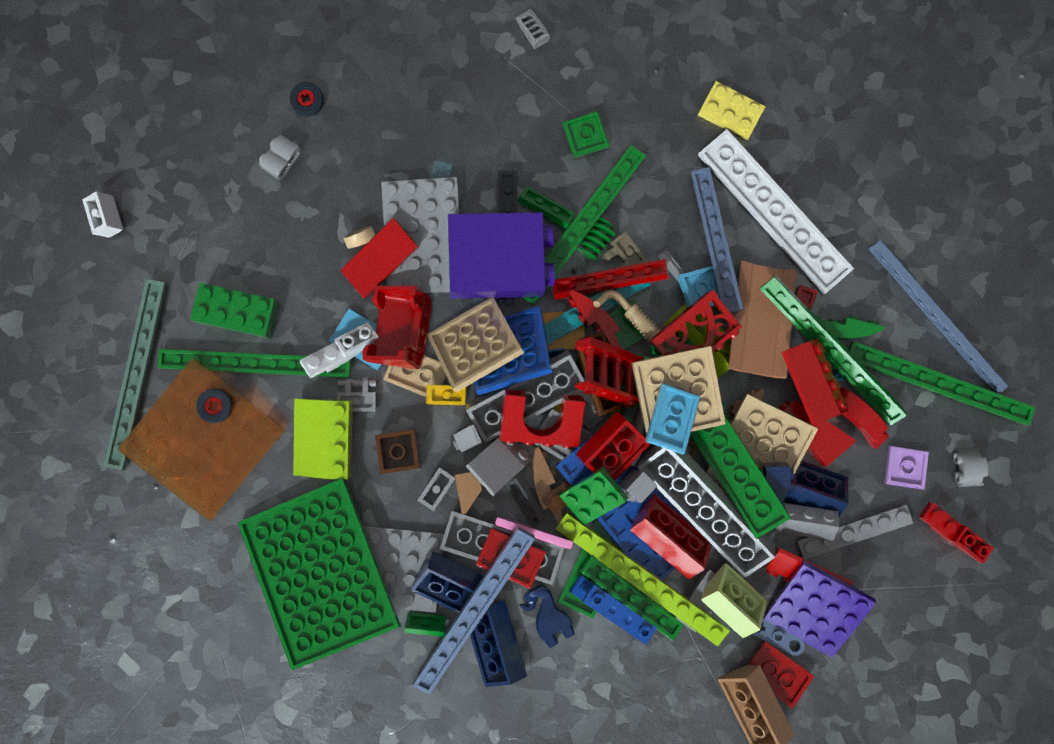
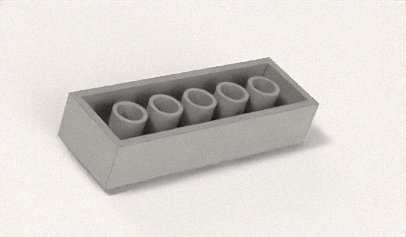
(540, 395)
(467, 535)

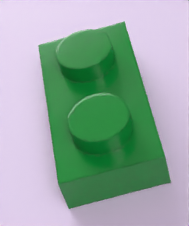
(425, 624)

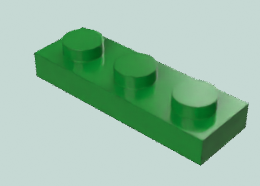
(545, 205)

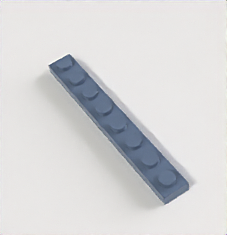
(716, 239)

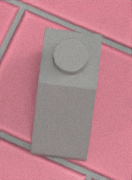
(467, 439)

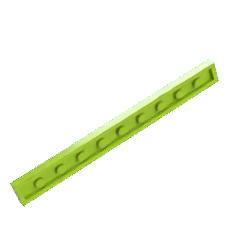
(643, 579)

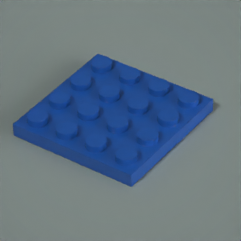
(535, 362)

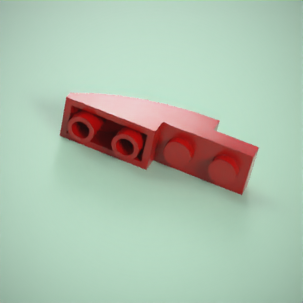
(592, 315)
(955, 533)

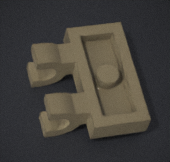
(626, 250)

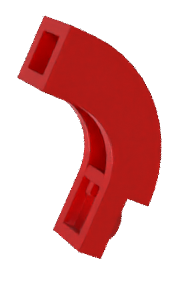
(865, 419)

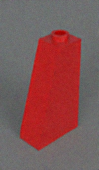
(828, 441)

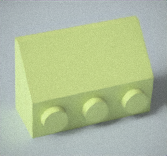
(735, 601)

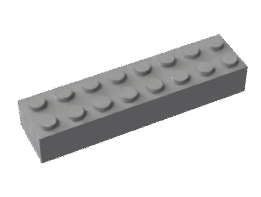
(707, 508)

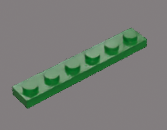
(631, 597)

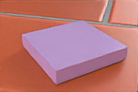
(906, 467)

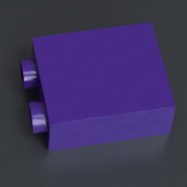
(499, 255)

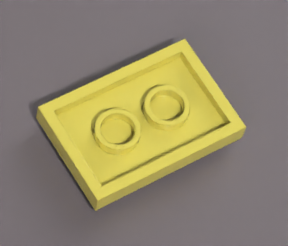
(731, 110)

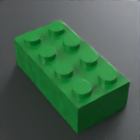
(234, 310)

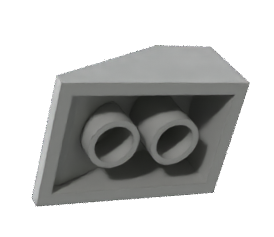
(498, 464)

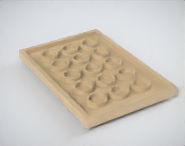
(770, 434)

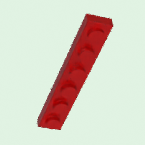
(612, 278)

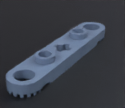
(779, 638)

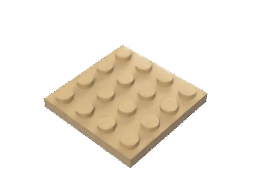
(474, 344)
(685, 370)

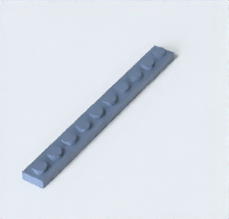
(938, 317)
(474, 610)

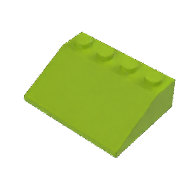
(323, 438)

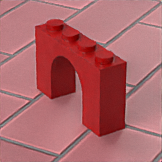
(564, 432)

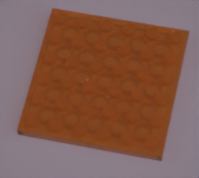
(199, 458)

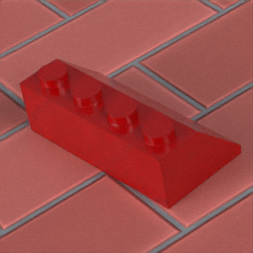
(815, 381)
(672, 537)
(787, 563)

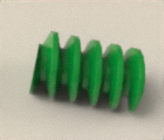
(596, 239)

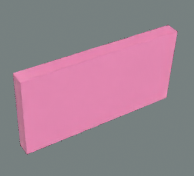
(538, 533)

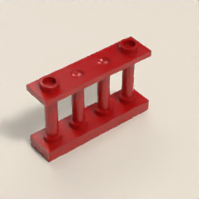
(618, 358)

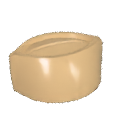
(359, 237)

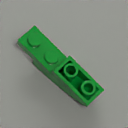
(851, 328)

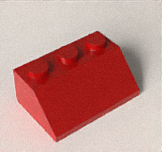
(613, 447)

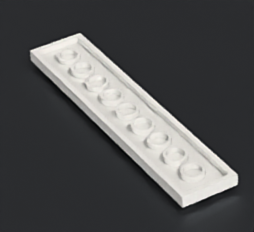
(775, 211)

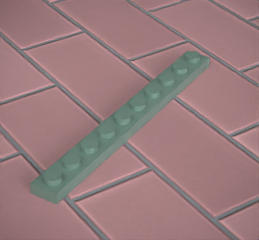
(135, 371)

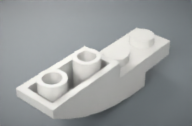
(339, 352)

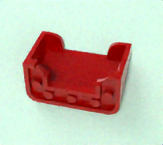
(400, 327)

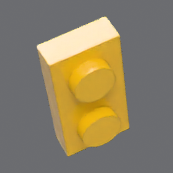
(444, 395)

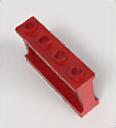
(701, 307)

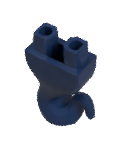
(549, 617)

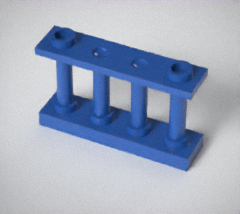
(612, 609)

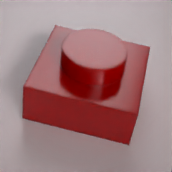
(806, 295)

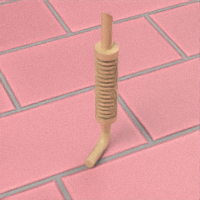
(635, 315)

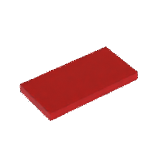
(379, 258)

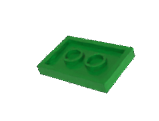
(593, 496)

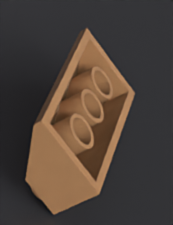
(756, 706)

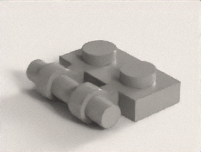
(362, 401)

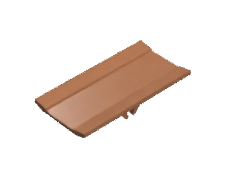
(764, 327)

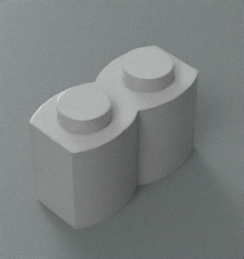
(279, 157)

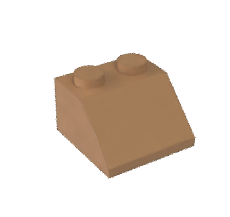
(468, 490)

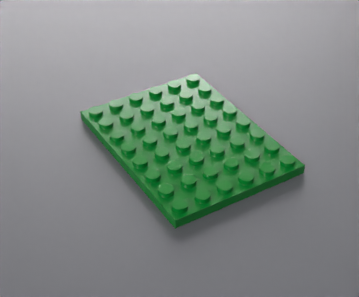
(318, 574)

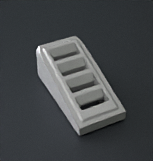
(540, 40)

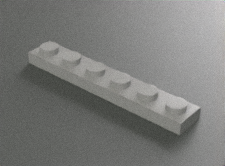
(857, 531)

